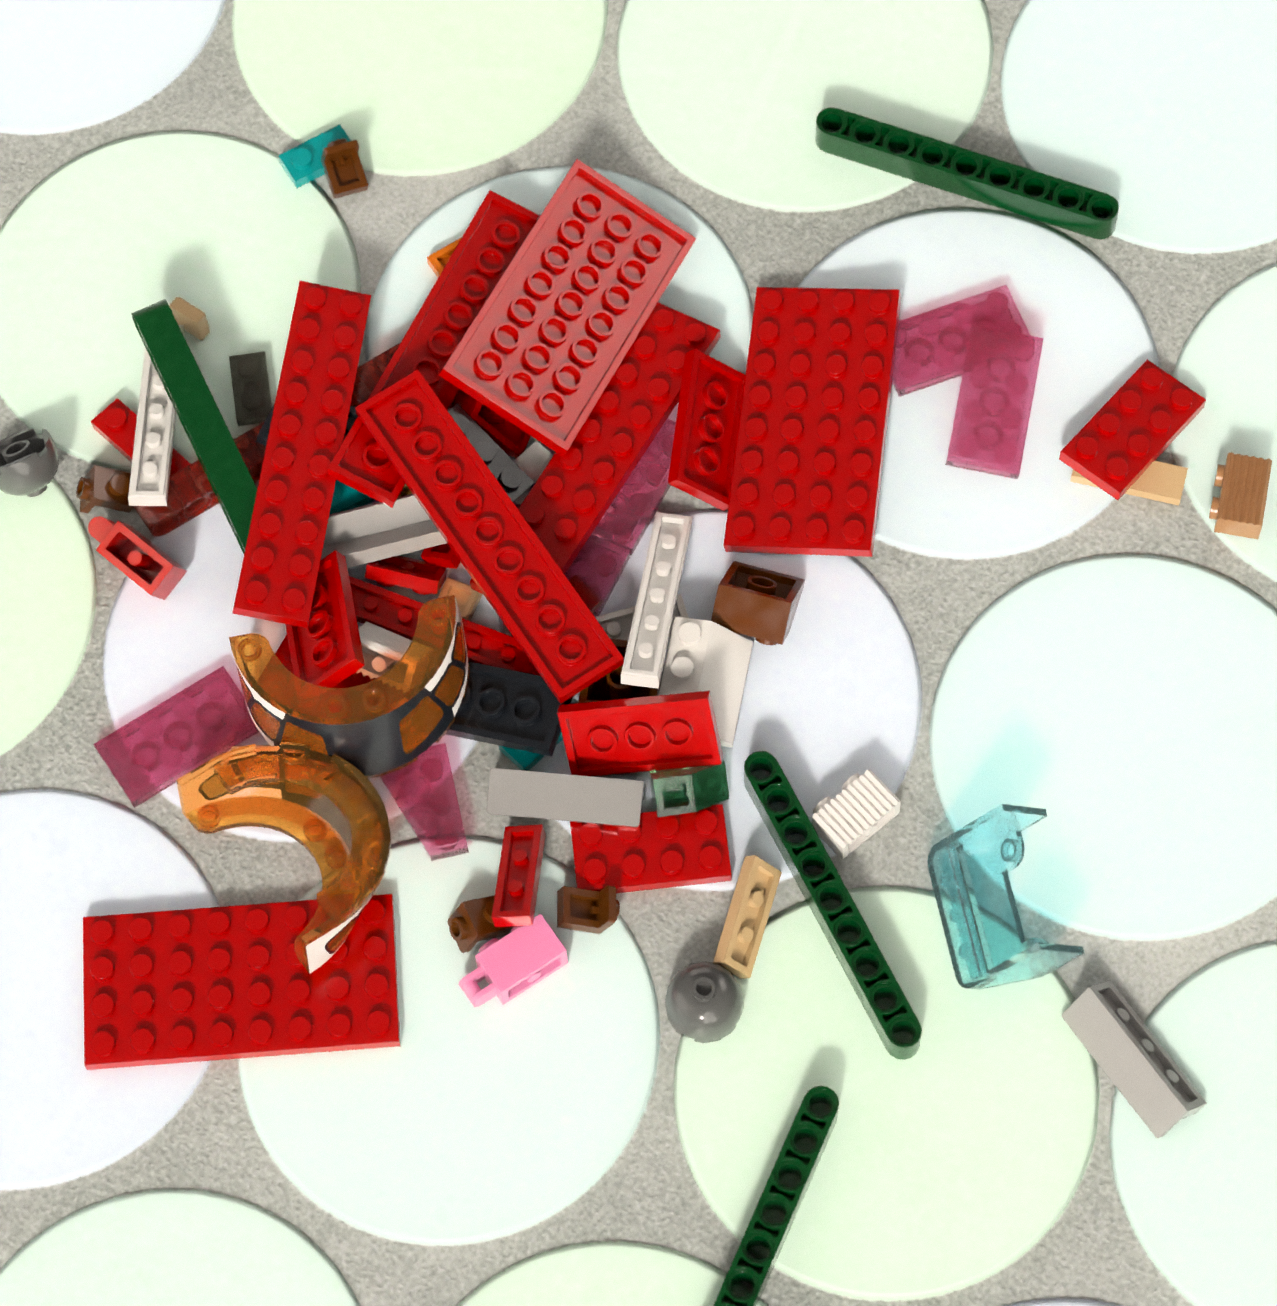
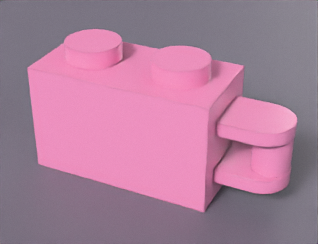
(514, 963)

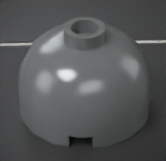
(27, 463)
(704, 1002)

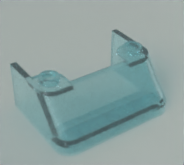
(979, 903)

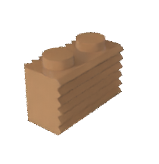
(1242, 495)

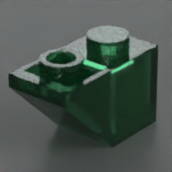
(688, 789)

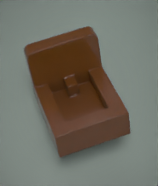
(343, 168)
(104, 489)
(587, 909)
(473, 923)

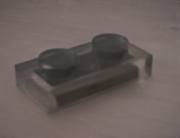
(250, 388)

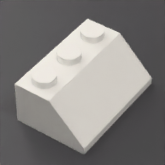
(712, 660)

